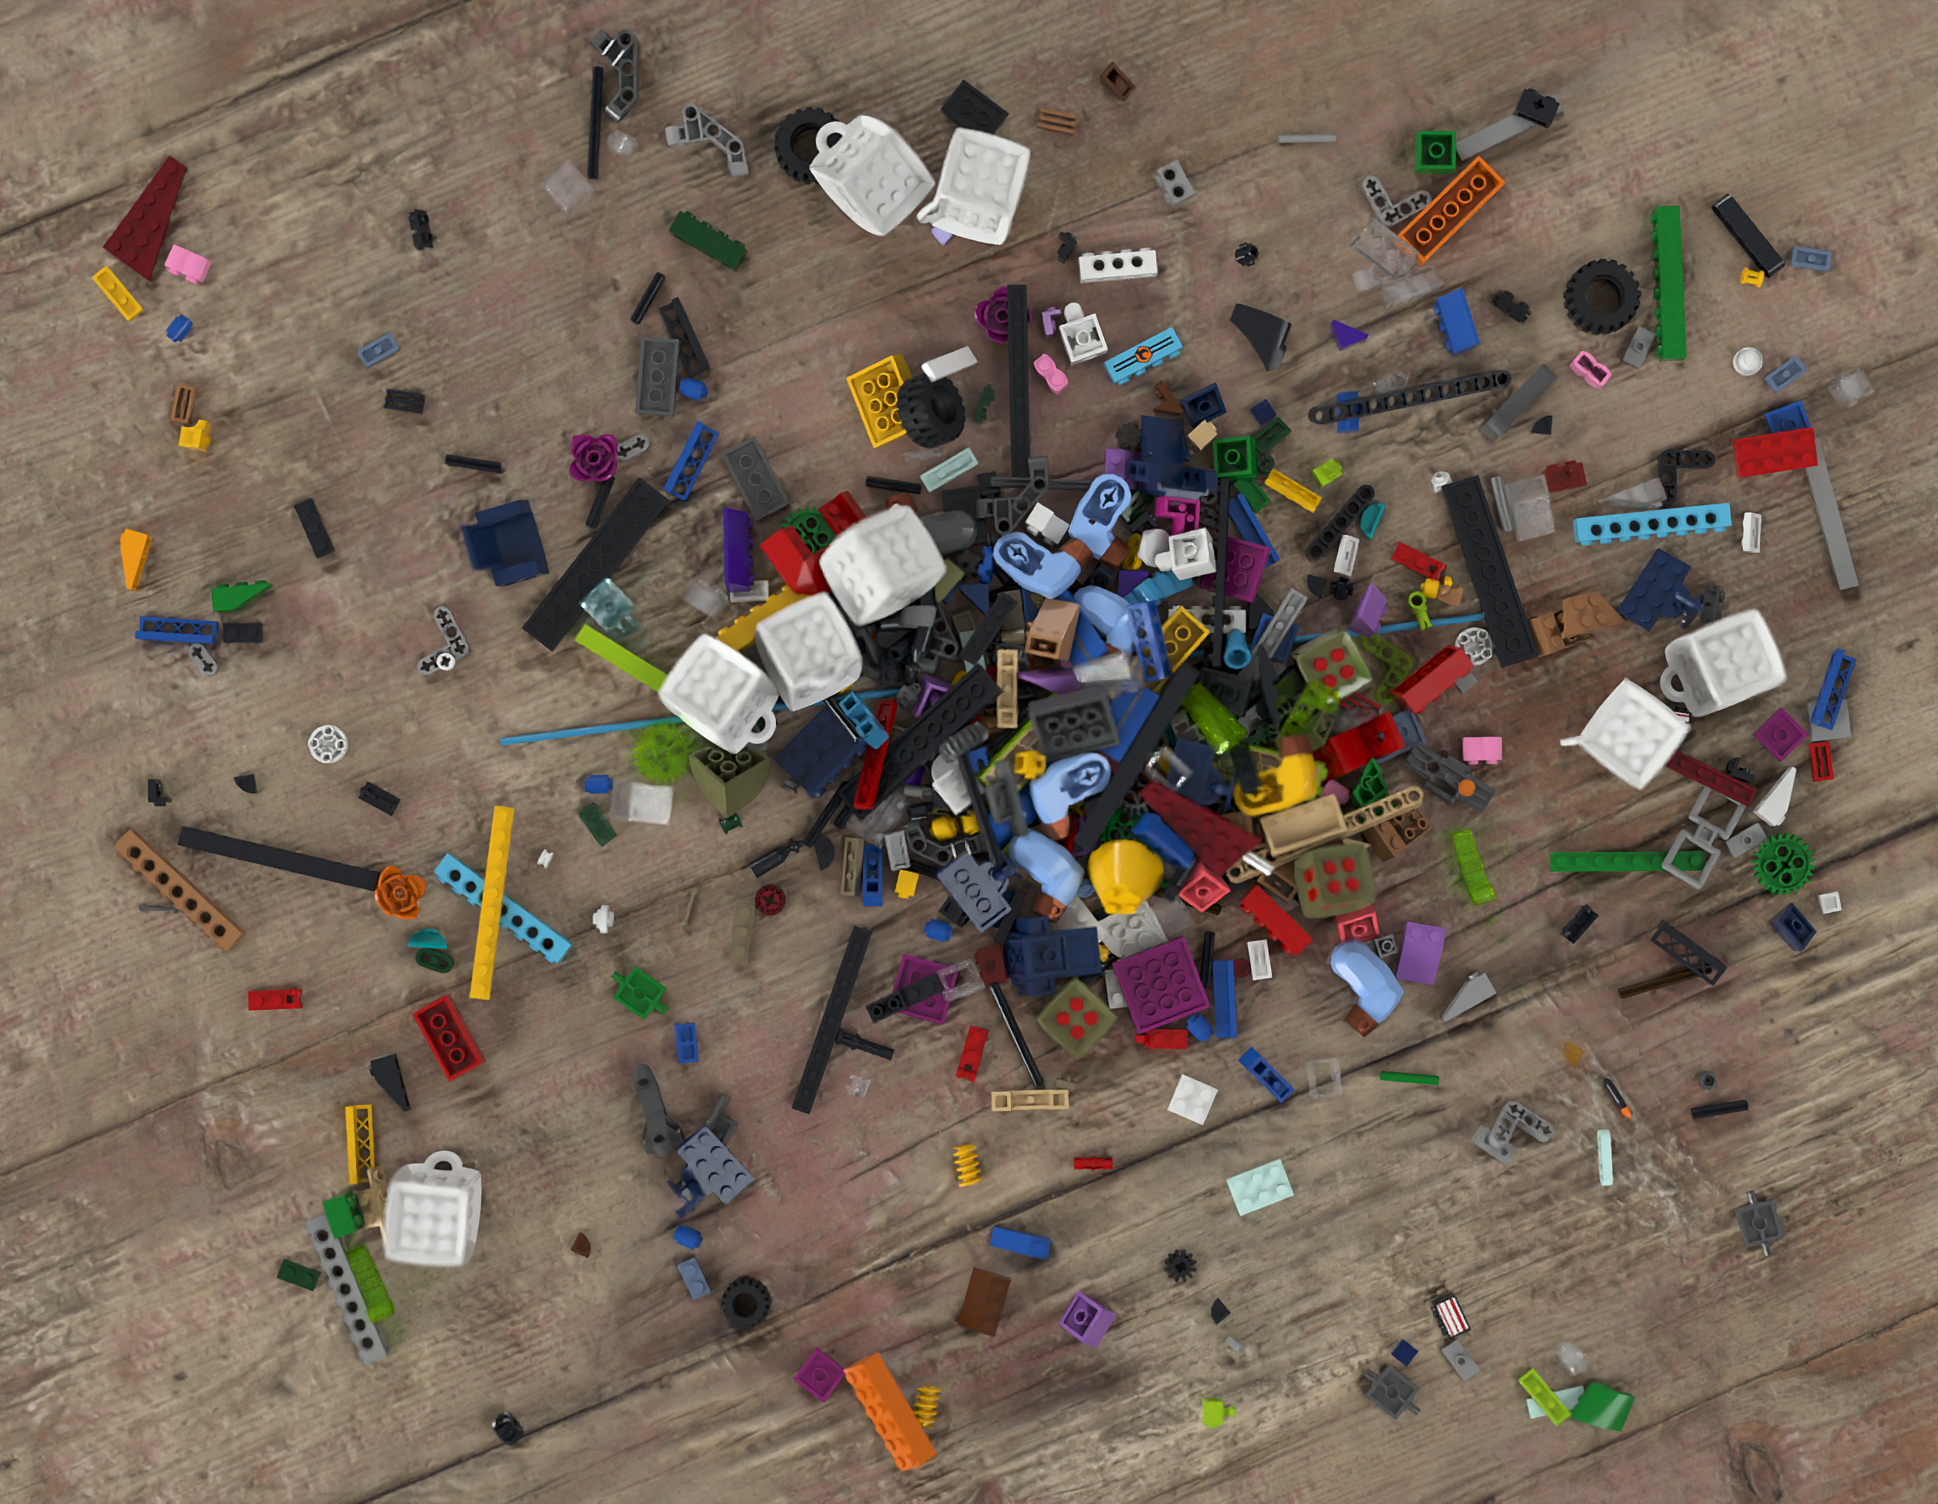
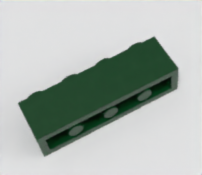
(708, 241)

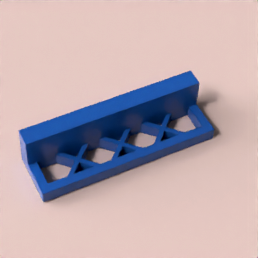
(684, 458)
(1249, 526)
(174, 636)
(1155, 638)
(1828, 688)
(1224, 998)

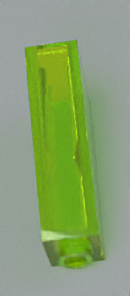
(1213, 719)

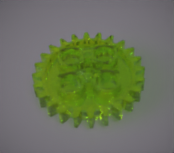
(676, 764)

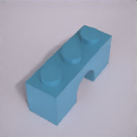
(866, 721)

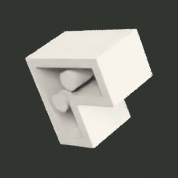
(1046, 524)

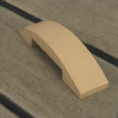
(1008, 683)
(1030, 1099)

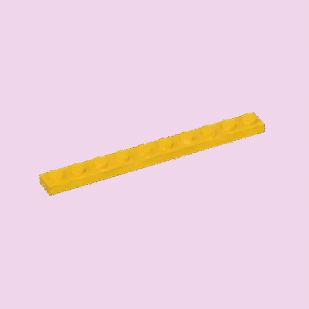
(492, 902)

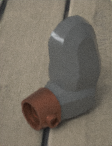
(949, 530)

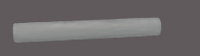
(1307, 138)

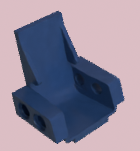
(1162, 462)
(506, 543)
(1041, 956)

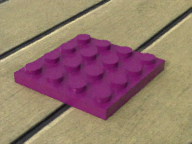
(1160, 984)

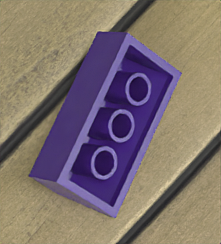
(737, 550)

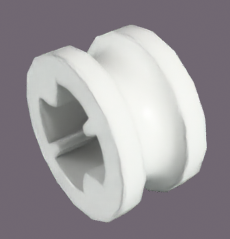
(451, 664)
(545, 858)

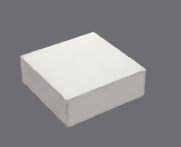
(1829, 902)

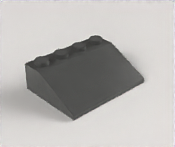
(1074, 723)

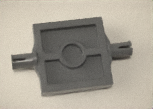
(1759, 1223)
(1392, 1392)

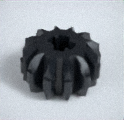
(1183, 1271)
(508, 1428)

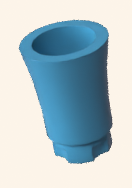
(1236, 651)

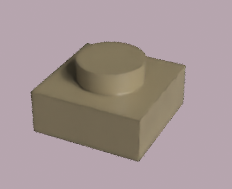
(1065, 1082)

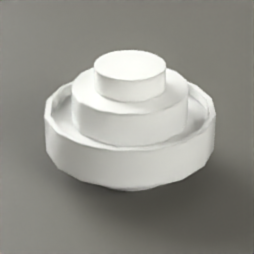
(1747, 361)
(603, 918)

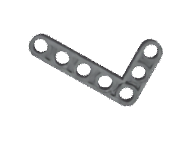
(1517, 403)

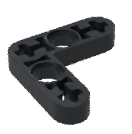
(1671, 468)

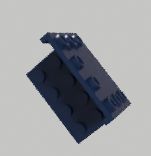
(820, 753)

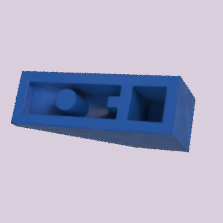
(872, 876)
(1266, 1074)
(1020, 1242)

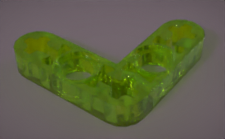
(1393, 661)

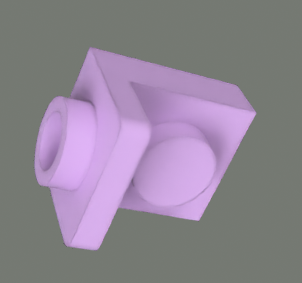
(1048, 324)

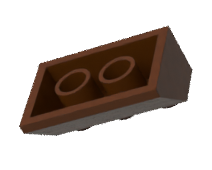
(984, 1301)

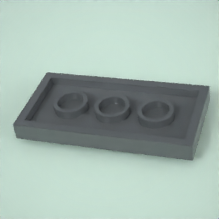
(657, 376)
(755, 479)

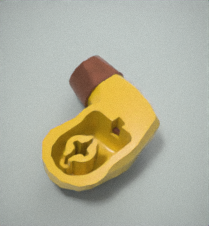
(1285, 784)

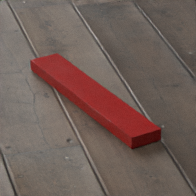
(875, 758)

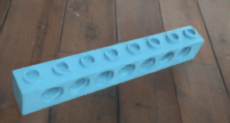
(1719, 512)
(561, 944)

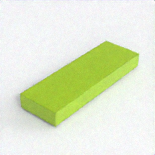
(1544, 1397)

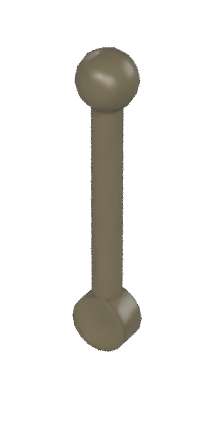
(684, 922)

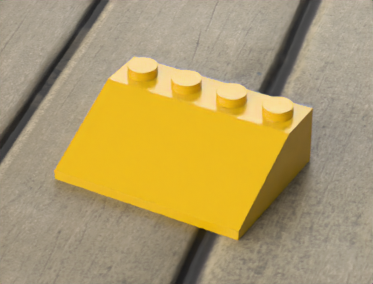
(876, 395)

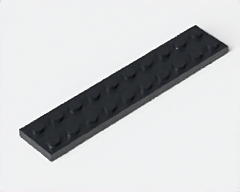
(595, 562)
(1489, 571)
(926, 735)

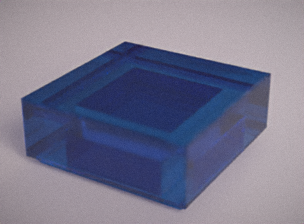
(1263, 412)
(1404, 1352)

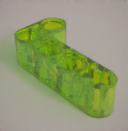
(1311, 701)
(1472, 868)
(371, 1284)

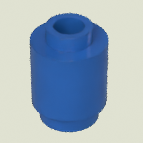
(179, 328)
(693, 389)
(598, 784)
(938, 930)
(1199, 1027)
(688, 1237)

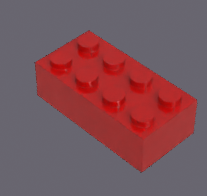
(1774, 452)
(1432, 679)
(1275, 920)
(449, 1037)

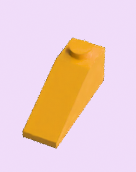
(134, 553)

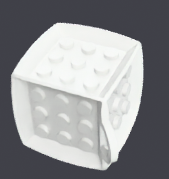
(871, 173)
(978, 187)
(882, 565)
(808, 651)
(1723, 664)
(721, 695)
(1632, 734)
(433, 1212)

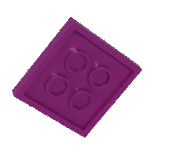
(1244, 569)
(914, 969)

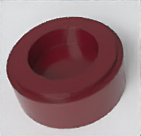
(1241, 967)

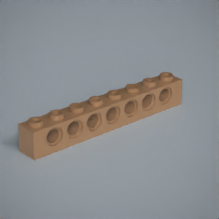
(233, 932)

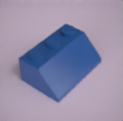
(1456, 322)
(1164, 840)

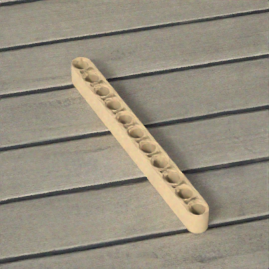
(1353, 828)

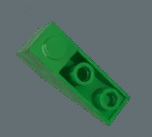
(235, 597)

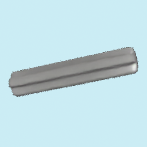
(1501, 503)

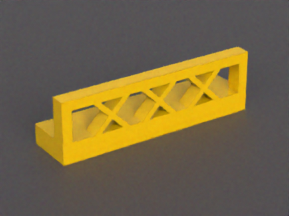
(353, 1142)

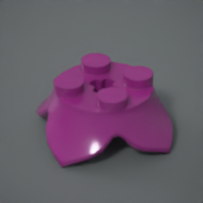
(987, 312)
(584, 449)

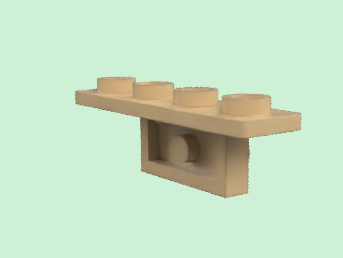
(374, 1200)

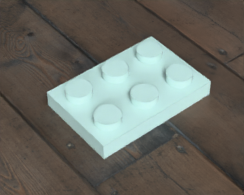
(1260, 1187)

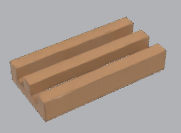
(1053, 120)
(184, 403)

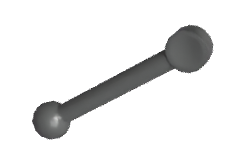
(143, 907)

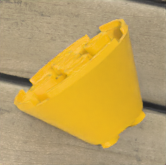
(1124, 875)

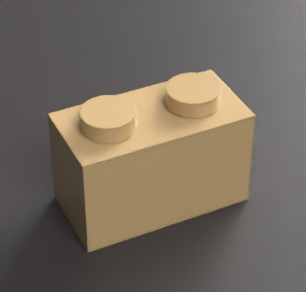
(1201, 436)

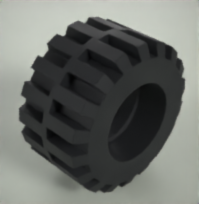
(733, 1314)

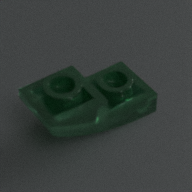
(985, 400)
(597, 824)

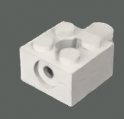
(1081, 335)
(1187, 546)

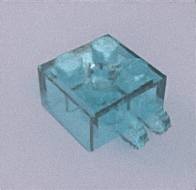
(619, 607)

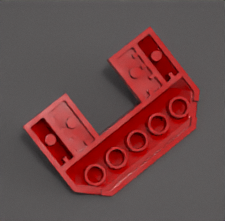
(793, 558)

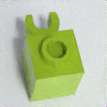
(1327, 472)
(1214, 1411)

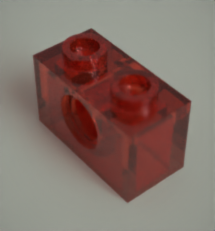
(1575, 474)
(994, 954)

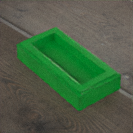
(1253, 493)

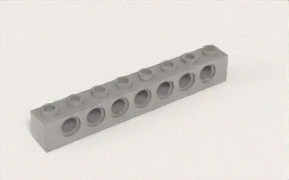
(366, 1353)

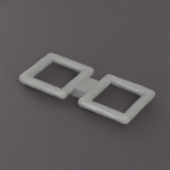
(1702, 837)

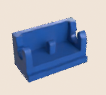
(976, 757)
(685, 1043)

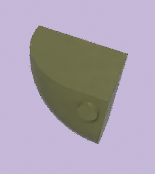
(729, 778)

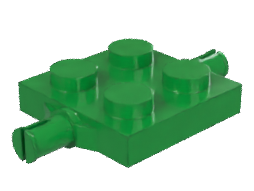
(639, 993)

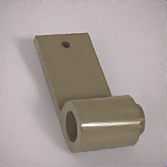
(1014, 628)

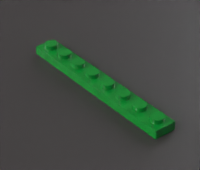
(1624, 861)

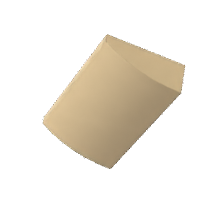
(1303, 825)

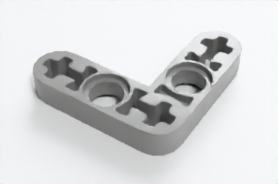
(1388, 208)
(450, 648)
(1513, 1119)

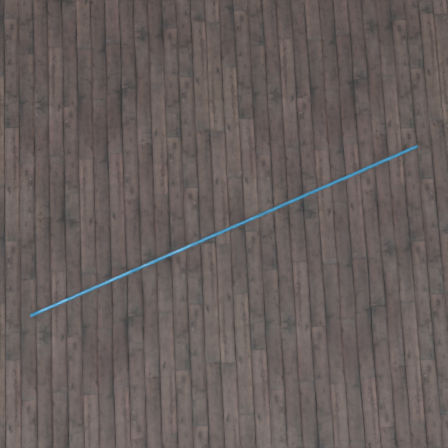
(894, 691)

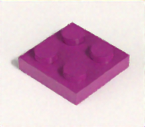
(1780, 734)
(820, 1375)

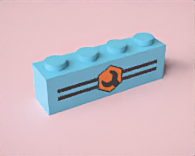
(1142, 356)

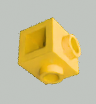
(1030, 764)

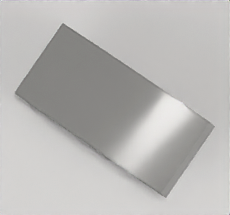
(917, 616)
(1383, 945)

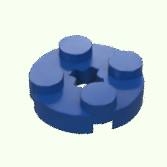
(986, 569)

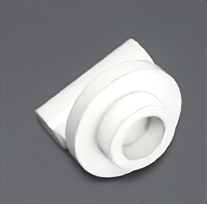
(1440, 479)

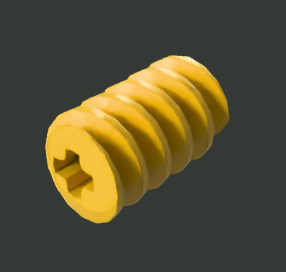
(967, 1164)
(926, 1405)

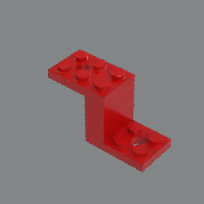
(1358, 745)

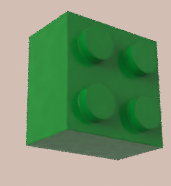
(1435, 152)
(1235, 458)
(343, 1214)

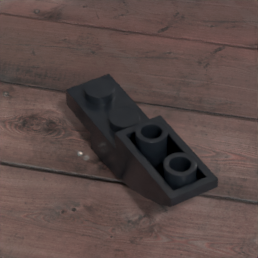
(904, 998)

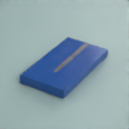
(1086, 642)
(1130, 715)

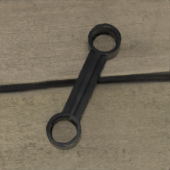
(1173, 887)

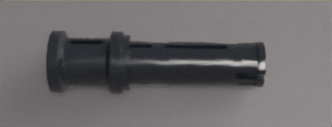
(854, 1044)

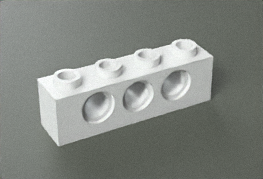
(1109, 273)
(1237, 617)

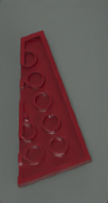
(145, 225)
(1206, 832)

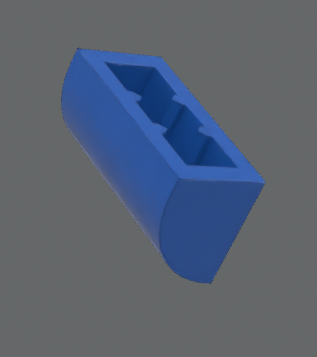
(1350, 425)

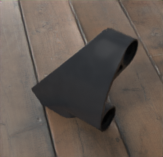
(1264, 333)
(888, 627)

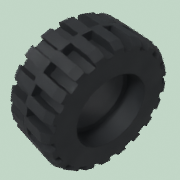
(787, 133)
(1622, 282)
(930, 411)

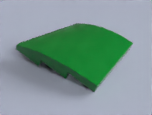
(1370, 789)
(1603, 1407)

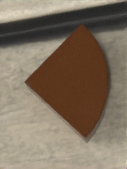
(582, 1245)

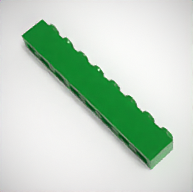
(1669, 283)

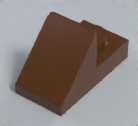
(1117, 82)
(1170, 404)

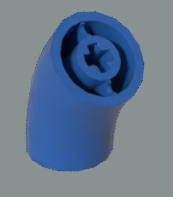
(1003, 830)

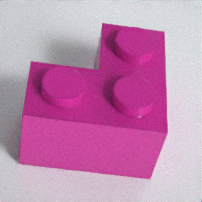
(1182, 512)

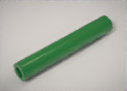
(1409, 1078)

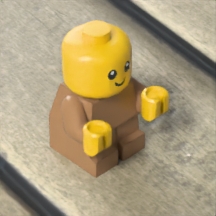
(1444, 592)

